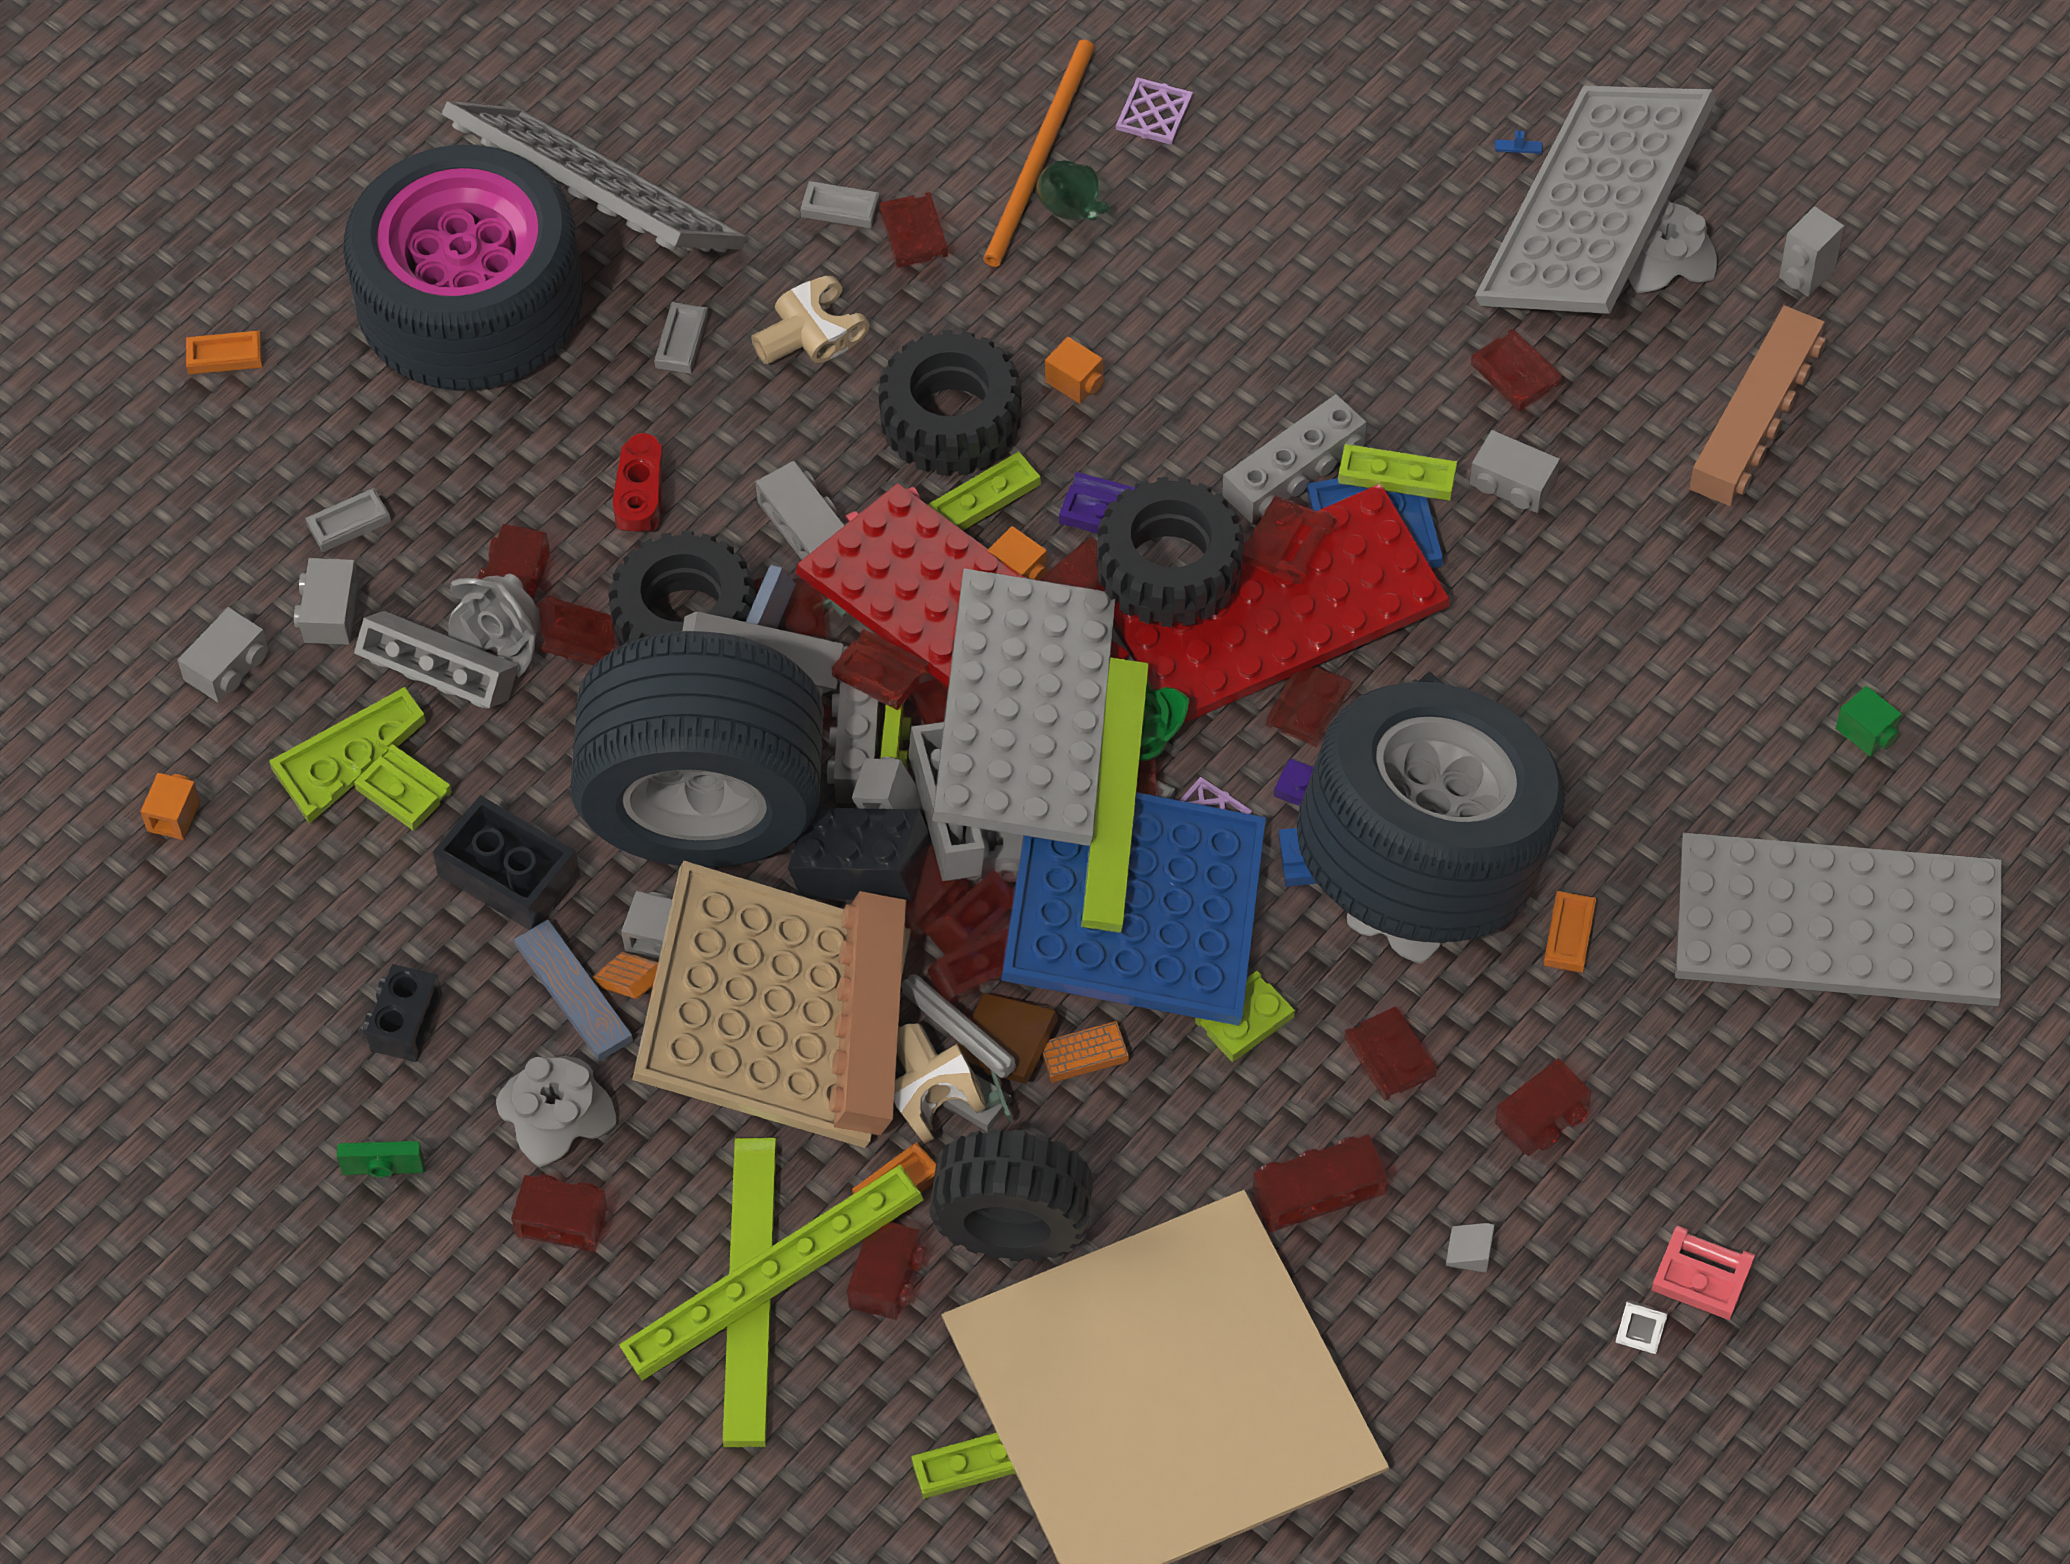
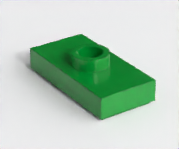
(380, 1158)

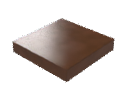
(1017, 1028)

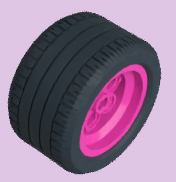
(464, 267)

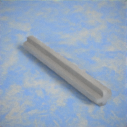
(958, 1026)

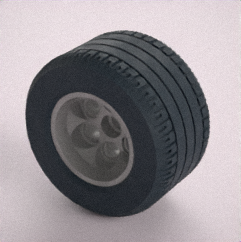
(697, 749)
(1430, 812)

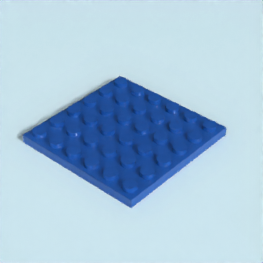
(1182, 920)

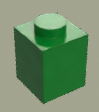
(1869, 721)

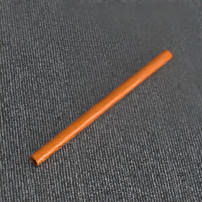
(1038, 153)

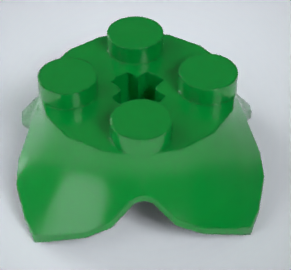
(1162, 719)

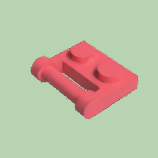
(1699, 1282)

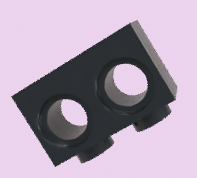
(410, 1013)

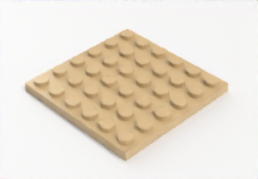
(748, 1001)

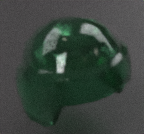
(1070, 191)

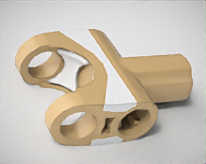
(808, 324)
(931, 1080)

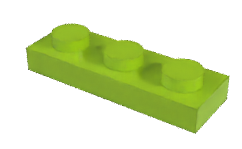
(1397, 472)
(987, 492)

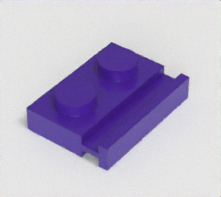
(1088, 500)

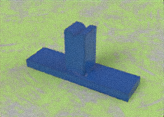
(1518, 145)

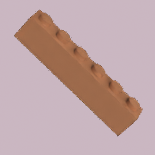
(1757, 406)
(868, 1013)

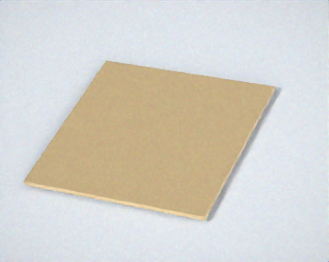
(1164, 1391)

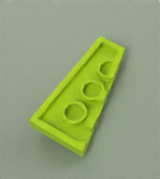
(331, 761)

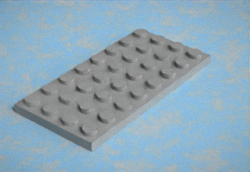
(595, 177)
(1596, 199)
(1025, 708)
(1839, 919)

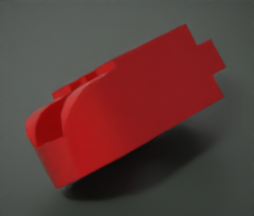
(639, 461)

